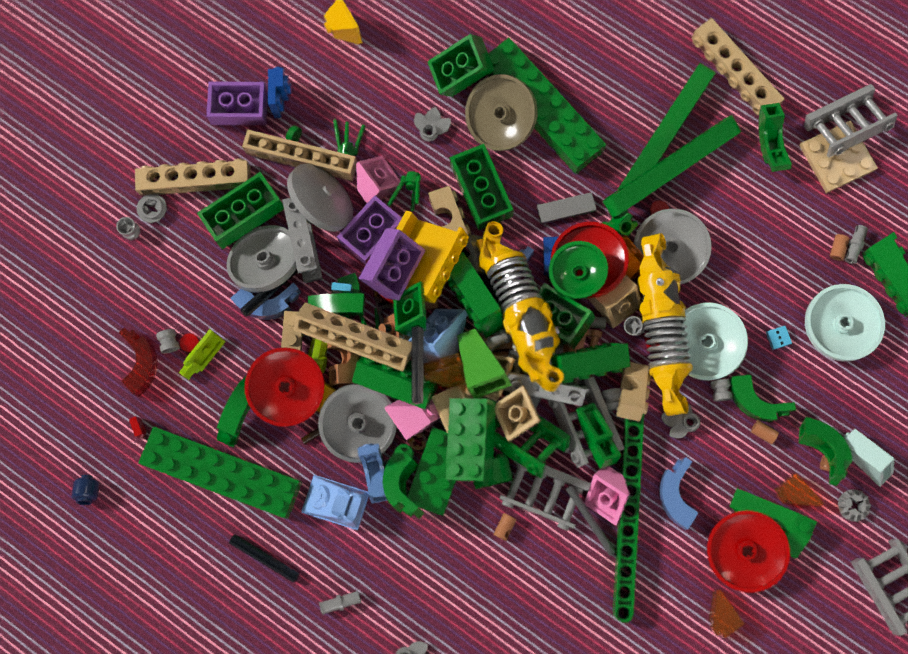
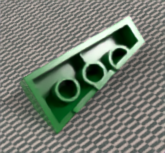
(890, 269)
(592, 360)

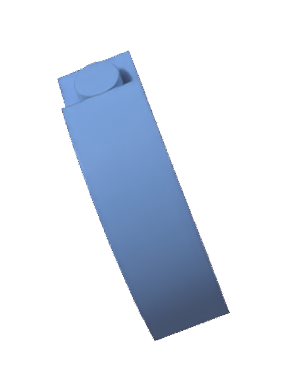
(270, 308)
(374, 468)
(670, 497)

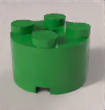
(501, 472)

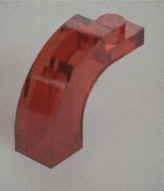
(145, 366)

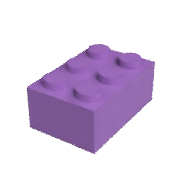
(237, 103)
(367, 227)
(392, 264)

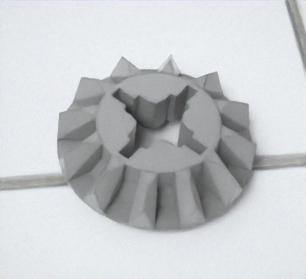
(151, 200)
(845, 503)

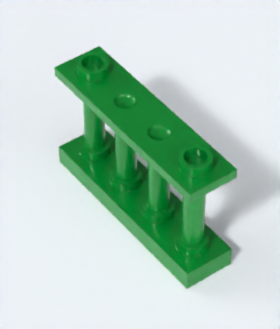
(543, 429)

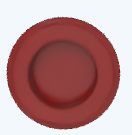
(658, 206)
(188, 342)

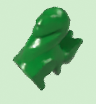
(622, 223)

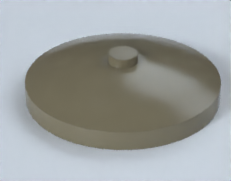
(501, 112)

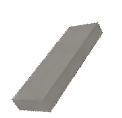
(566, 208)

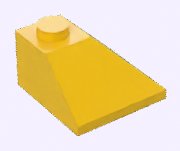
(341, 23)

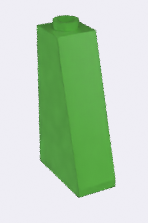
(480, 366)

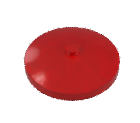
(608, 241)
(284, 386)
(748, 551)

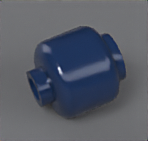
(85, 490)

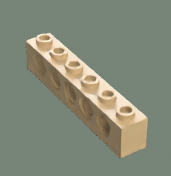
(735, 58)
(298, 153)
(144, 177)
(353, 336)

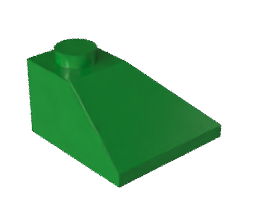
(410, 310)

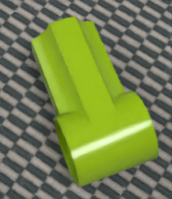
(318, 352)

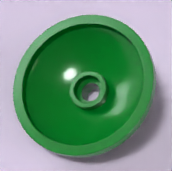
(578, 257)

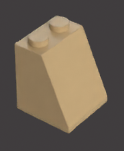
(618, 303)

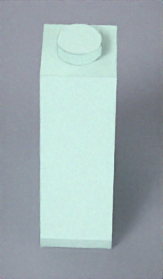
(870, 457)

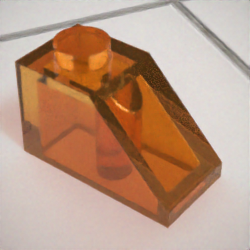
(445, 371)
(796, 492)
(723, 615)

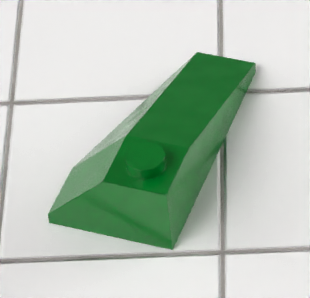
(795, 525)

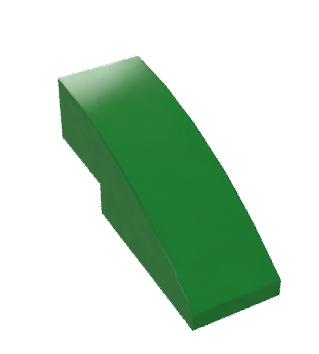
(340, 303)
(598, 436)

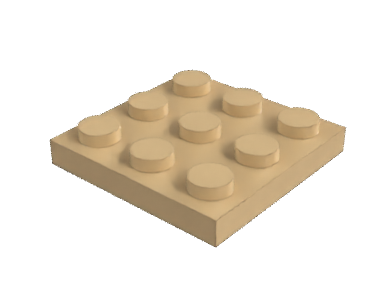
(839, 169)

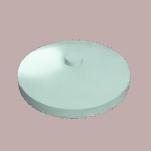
(844, 322)
(715, 341)

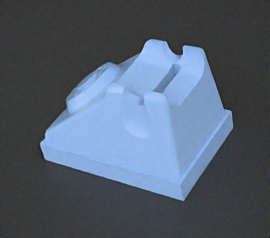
(442, 333)
(335, 502)

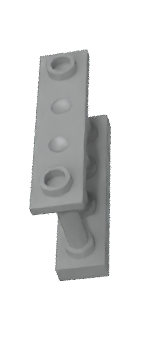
(849, 105)
(302, 243)
(565, 393)
(564, 419)
(559, 480)
(874, 585)

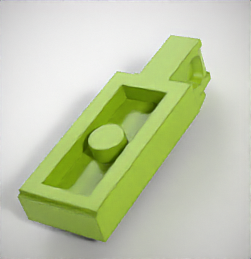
(202, 354)

